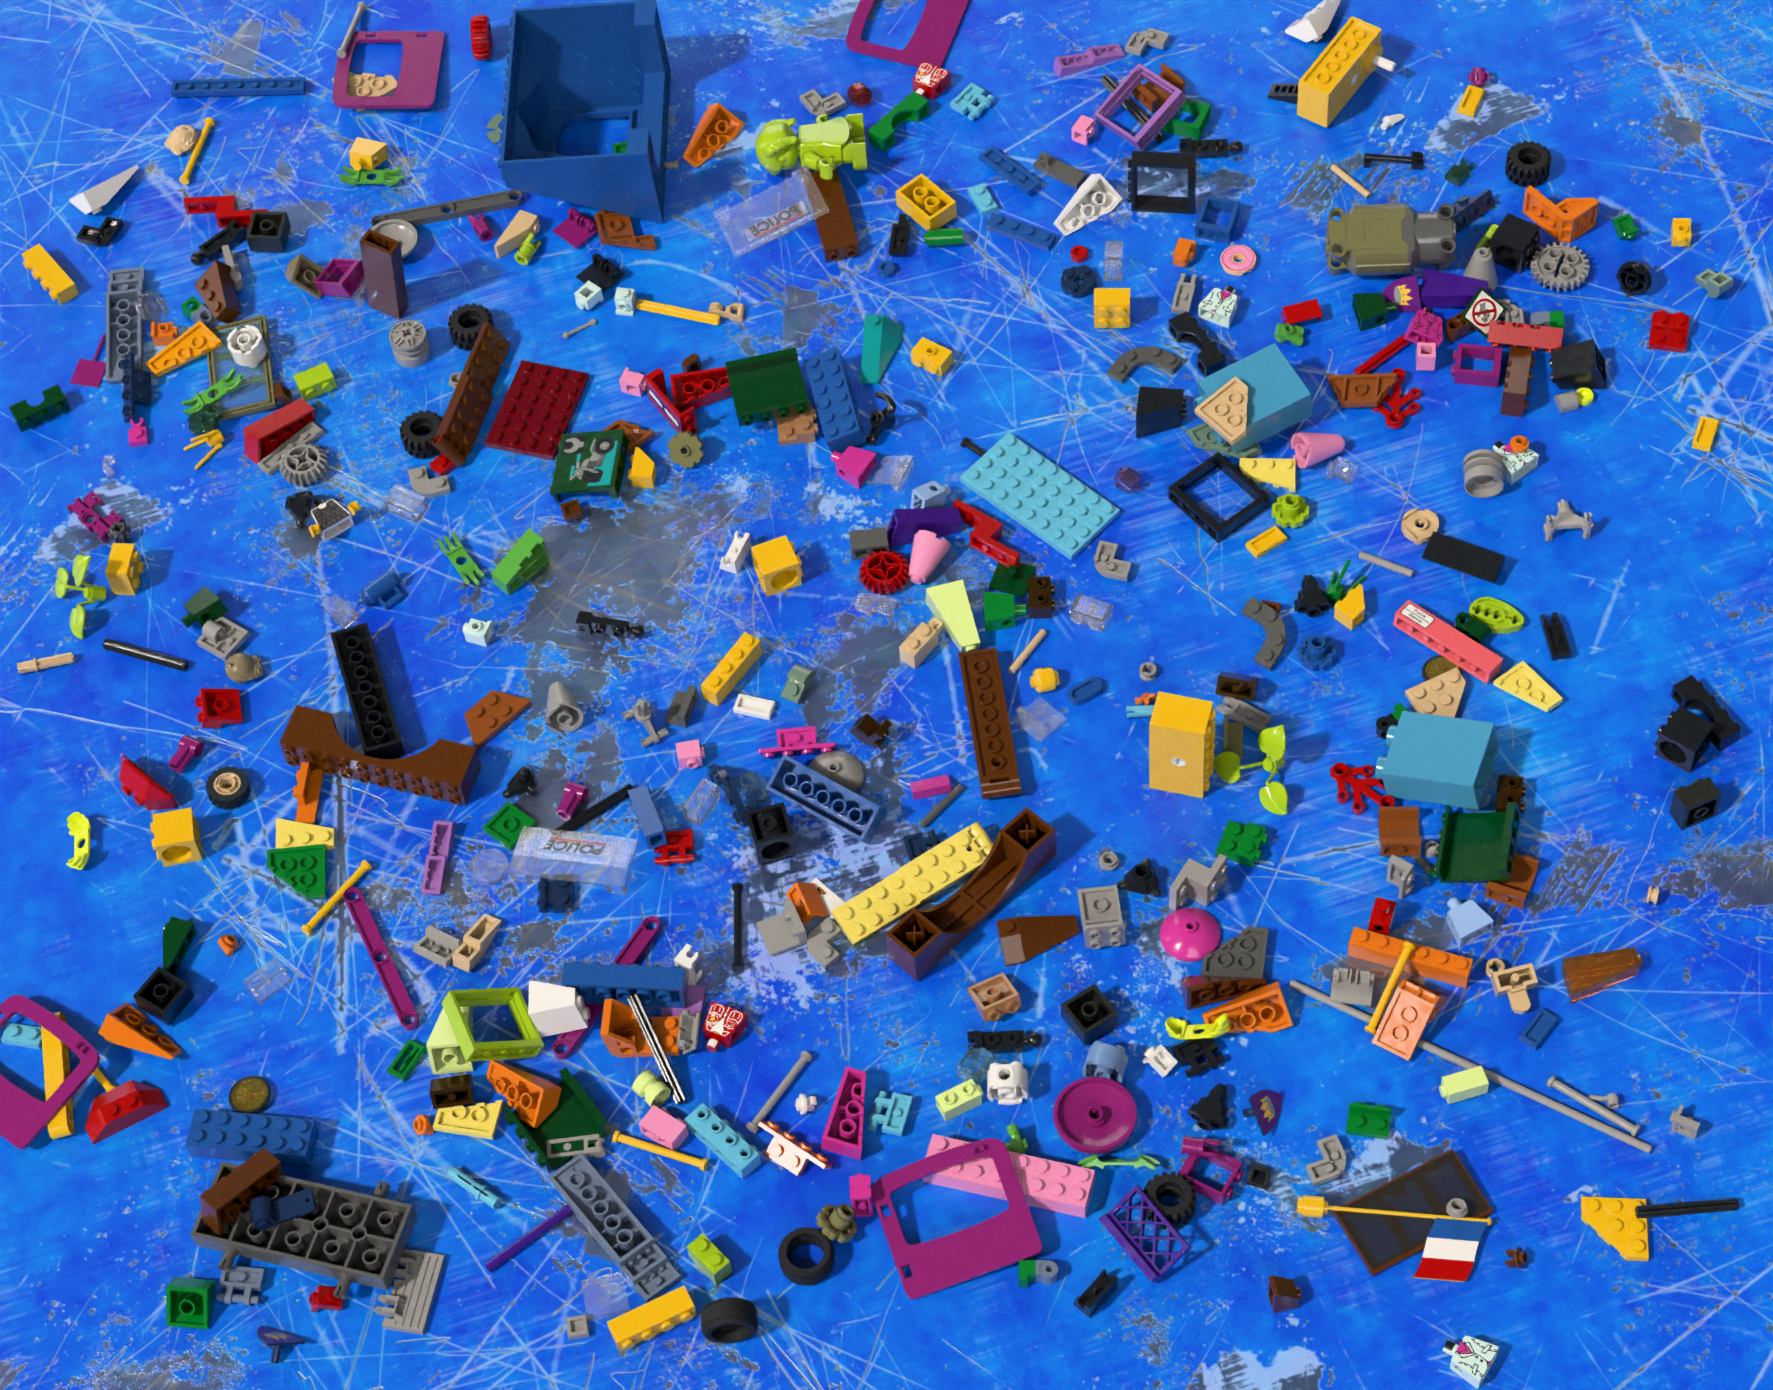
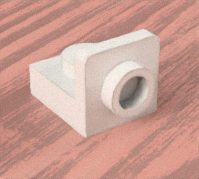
(1159, 1059)

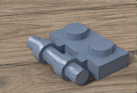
(242, 1279)

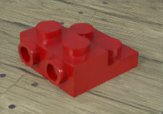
(1669, 331)
(218, 707)

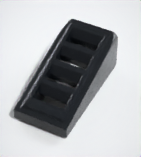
(1290, 92)

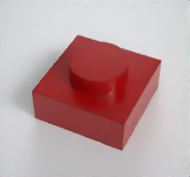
(441, 465)

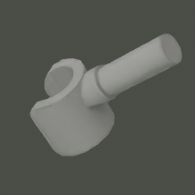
(1611, 1099)

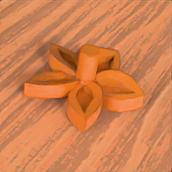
(1146, 698)

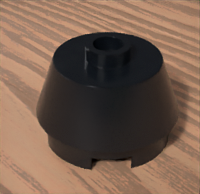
(1635, 277)

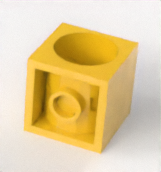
(777, 565)
(176, 837)

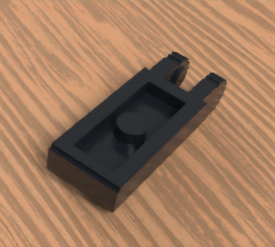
(1555, 637)

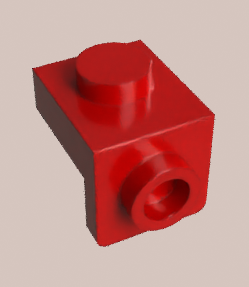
(323, 1298)

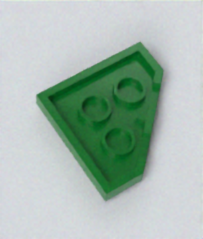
(301, 869)

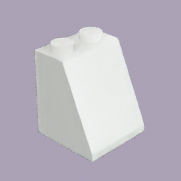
(556, 1008)

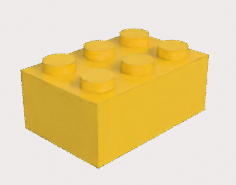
(926, 203)

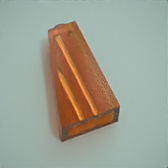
(1598, 971)

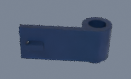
(270, 1213)

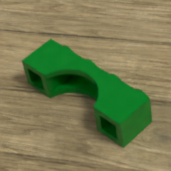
(910, 109)

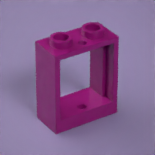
(348, 284)
(1477, 377)
(1225, 1162)

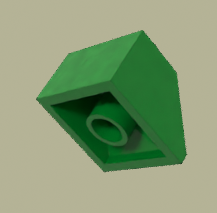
(190, 1302)

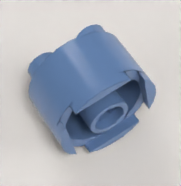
(1105, 1062)

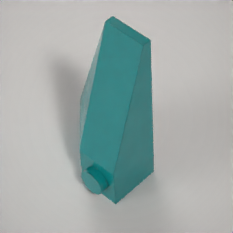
(879, 344)

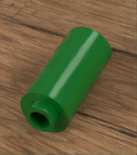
(944, 237)

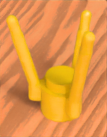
(212, 438)

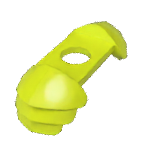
(80, 829)
(1181, 1031)

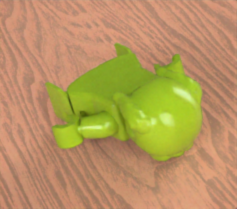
(819, 145)

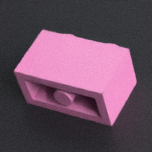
(663, 1128)

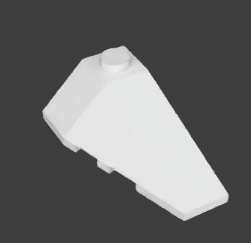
(1315, 22)
(99, 195)
(1089, 202)

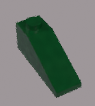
(176, 941)

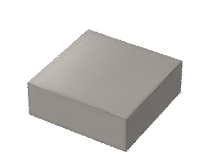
(577, 1327)

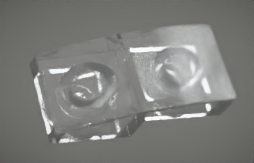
(874, 602)
(339, 611)

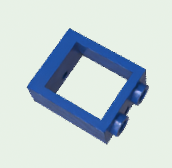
(1220, 233)

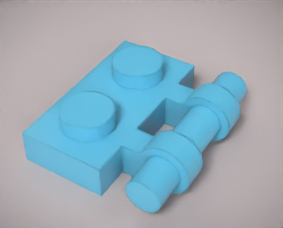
(968, 98)
(896, 1114)

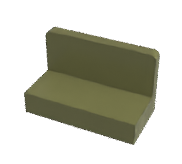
(1233, 737)

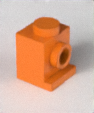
(1184, 252)
(163, 333)

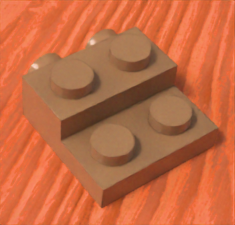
(797, 428)
(995, 997)

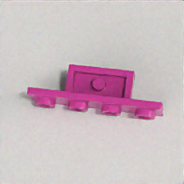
(796, 740)

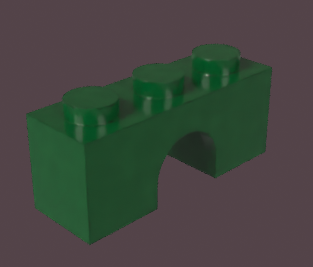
(30, 416)

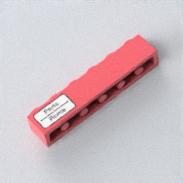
(1448, 641)

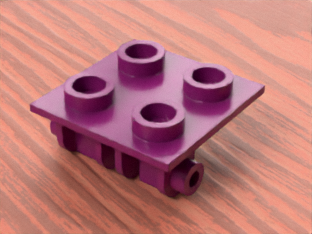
(576, 228)

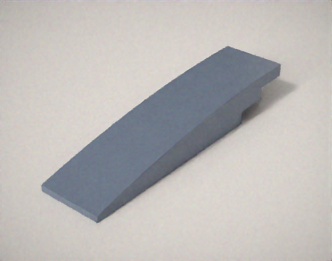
(123, 324)
(615, 1228)

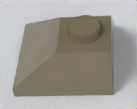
(303, 274)

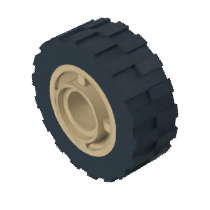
(237, 788)

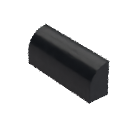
(1464, 557)

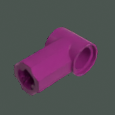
(188, 749)
(573, 795)

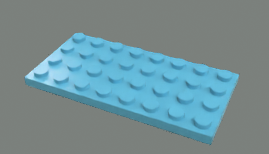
(1039, 496)

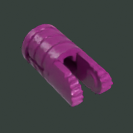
(481, 227)
(1195, 1146)

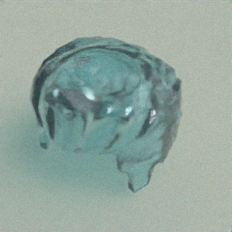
(975, 1065)

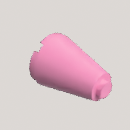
(1315, 447)
(926, 555)

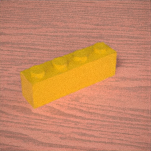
(50, 274)
(731, 669)
(652, 1318)

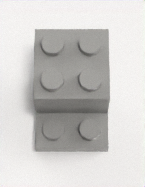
(1198, 883)

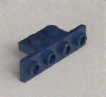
(1470, 208)
(136, 388)

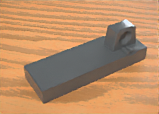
(1059, 170)

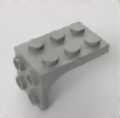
(1101, 917)

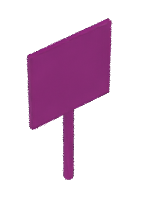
(90, 371)

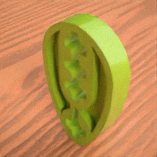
(1506, 614)

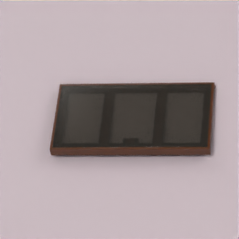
(1426, 1189)

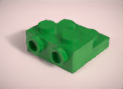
(1242, 843)

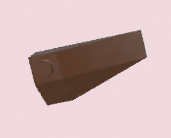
(1028, 936)
(1209, 990)

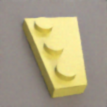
(1270, 470)
(1528, 686)
(302, 834)
(472, 1121)

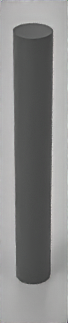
(941, 805)

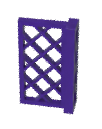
(1136, 1249)

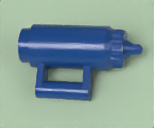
(379, 588)

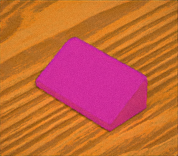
(930, 787)

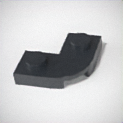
(101, 236)

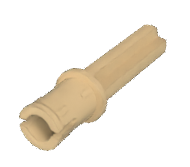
(43, 663)

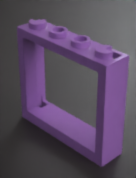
(1156, 122)

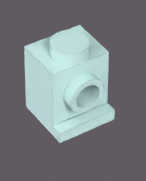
(588, 295)
(625, 301)
(478, 632)

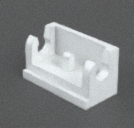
(736, 553)
(685, 960)

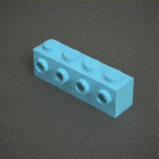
(723, 1141)

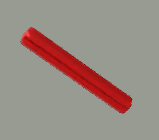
(1382, 355)

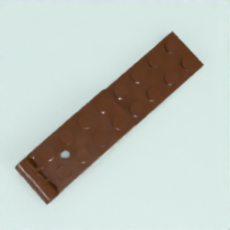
(471, 396)
(989, 723)

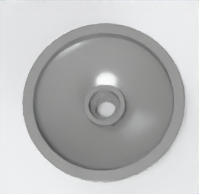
(399, 231)
(847, 772)

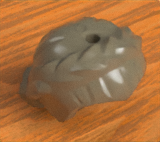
(243, 667)

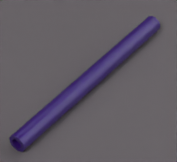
(528, 1238)

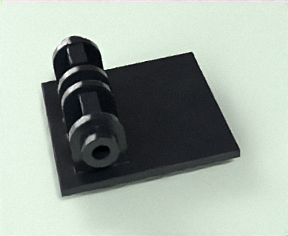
(601, 273)

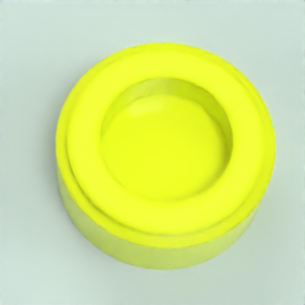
(1585, 396)

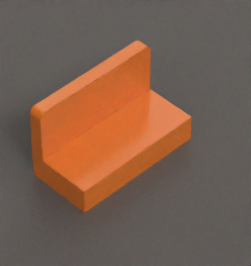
(806, 901)

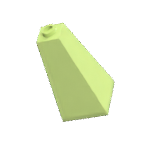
(952, 607)
(444, 1048)

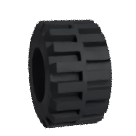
(1518, 163)
(463, 319)
(416, 425)
(1172, 1185)

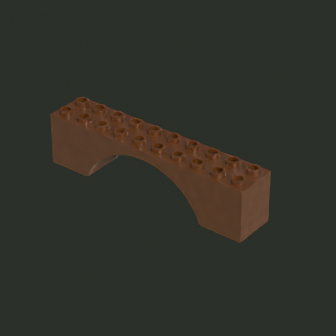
(440, 772)
(932, 933)

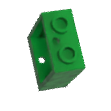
(1187, 129)

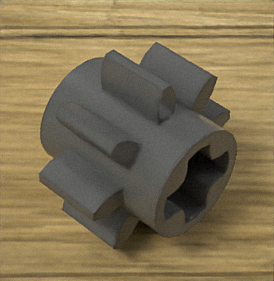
(119, 533)

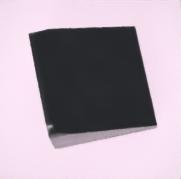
(1259, 1176)

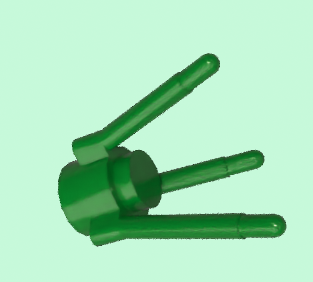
(1336, 590)

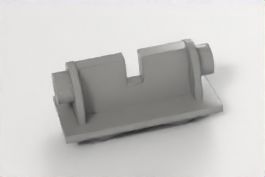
(688, 1039)

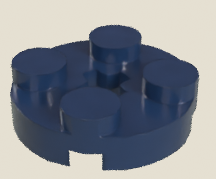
(1081, 273)

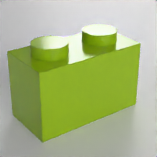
(315, 381)
(709, 1259)

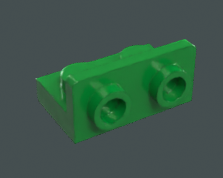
(1368, 1120)

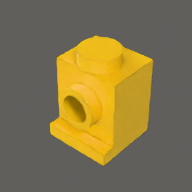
(1681, 232)

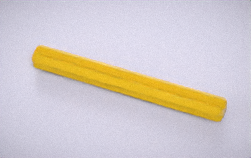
(678, 312)

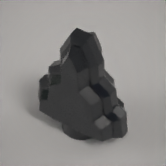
(1311, 598)
(1211, 1110)

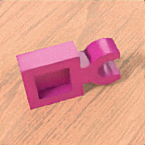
(138, 434)

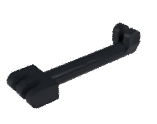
(1416, 159)

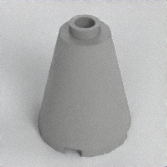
(1482, 267)
(562, 709)

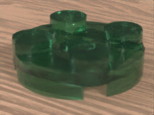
(205, 420)

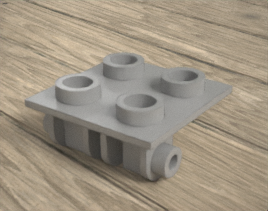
(1352, 987)

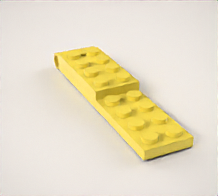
(914, 883)

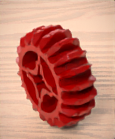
(481, 37)
(873, 575)

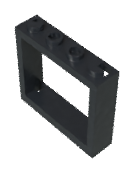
(1162, 204)
(1199, 516)

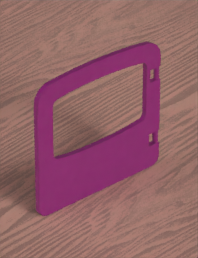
(928, 43)
(417, 74)
(20, 1113)
(968, 1252)

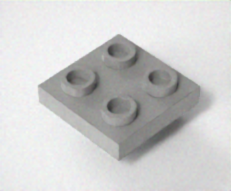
(222, 637)

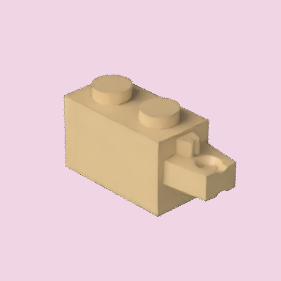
(920, 642)

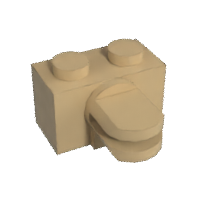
(1515, 984)

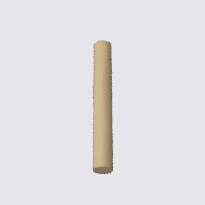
(1351, 181)
(1027, 651)

